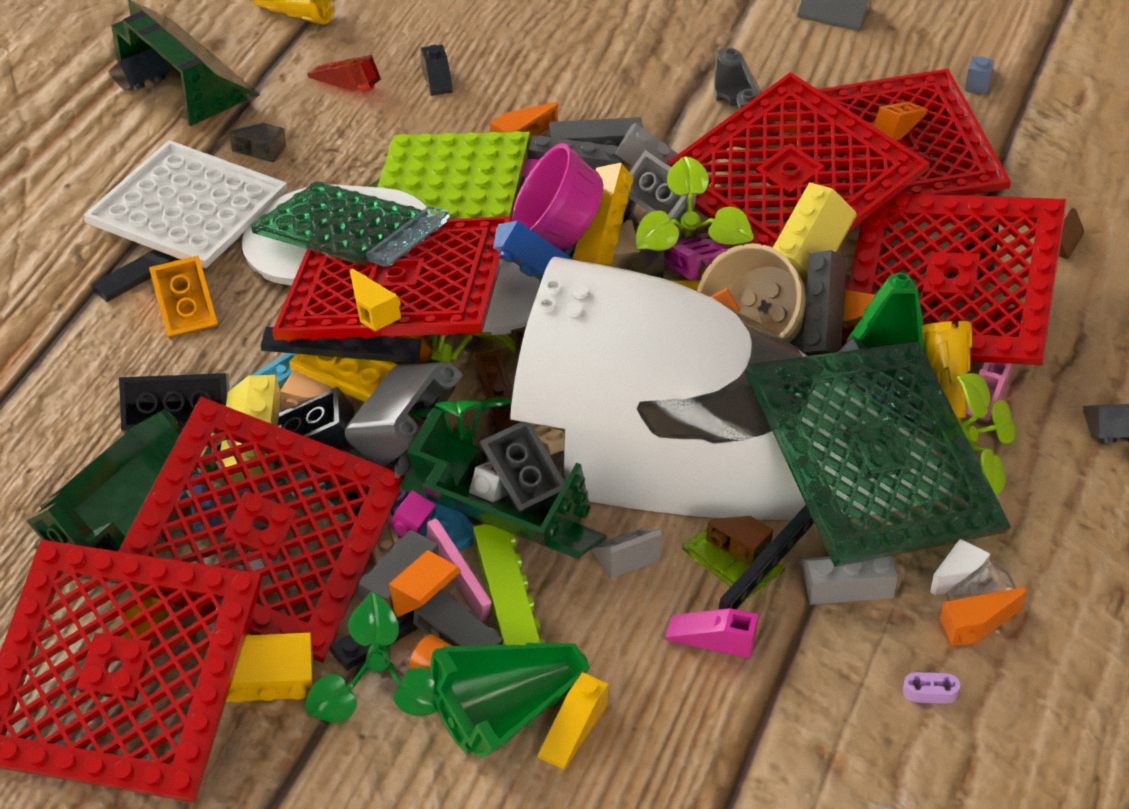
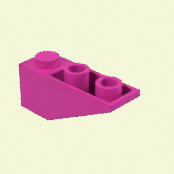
(716, 630)

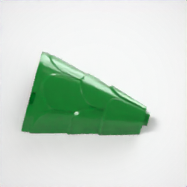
(892, 315)
(500, 689)

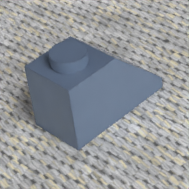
(979, 75)

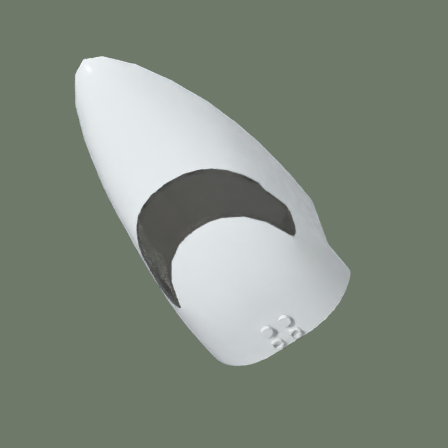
(660, 395)

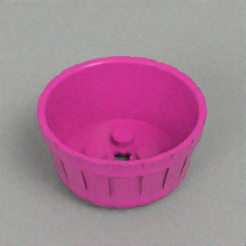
(559, 197)

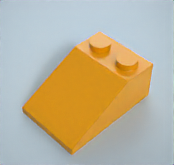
(183, 296)

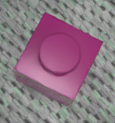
(411, 514)

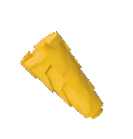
(309, 10)
(949, 356)

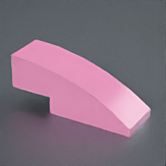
(996, 377)

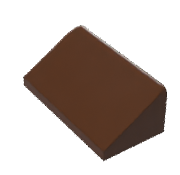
(1071, 234)

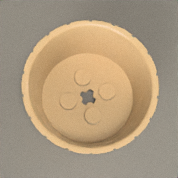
(757, 275)

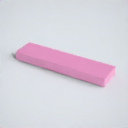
(465, 579)

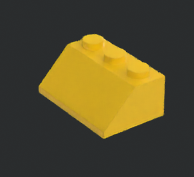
(273, 668)

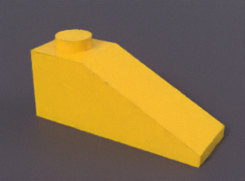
(575, 720)

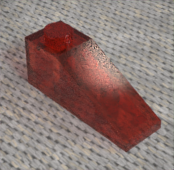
(349, 74)

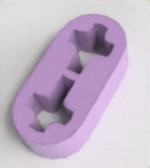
(931, 687)

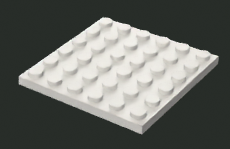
(185, 203)

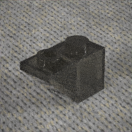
(259, 141)

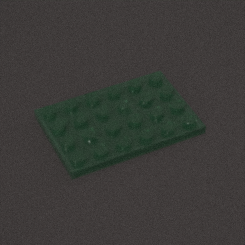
(334, 221)

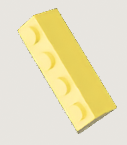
(815, 226)
(259, 398)

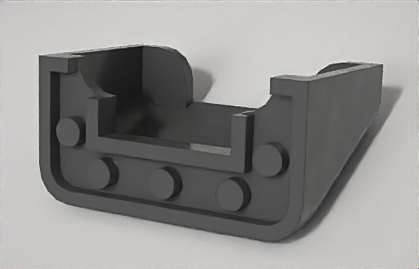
(735, 82)
(381, 425)

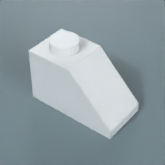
(957, 566)

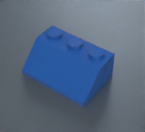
(525, 248)

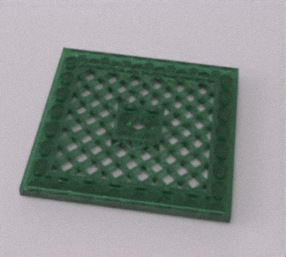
(843, 539)

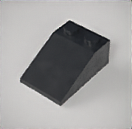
(321, 418)

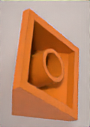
(420, 582)

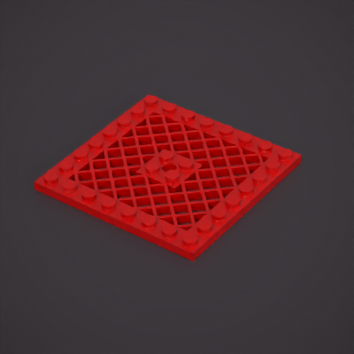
(797, 94)
(984, 167)
(1040, 215)
(440, 283)
(280, 517)
(100, 767)

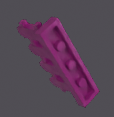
(693, 253)

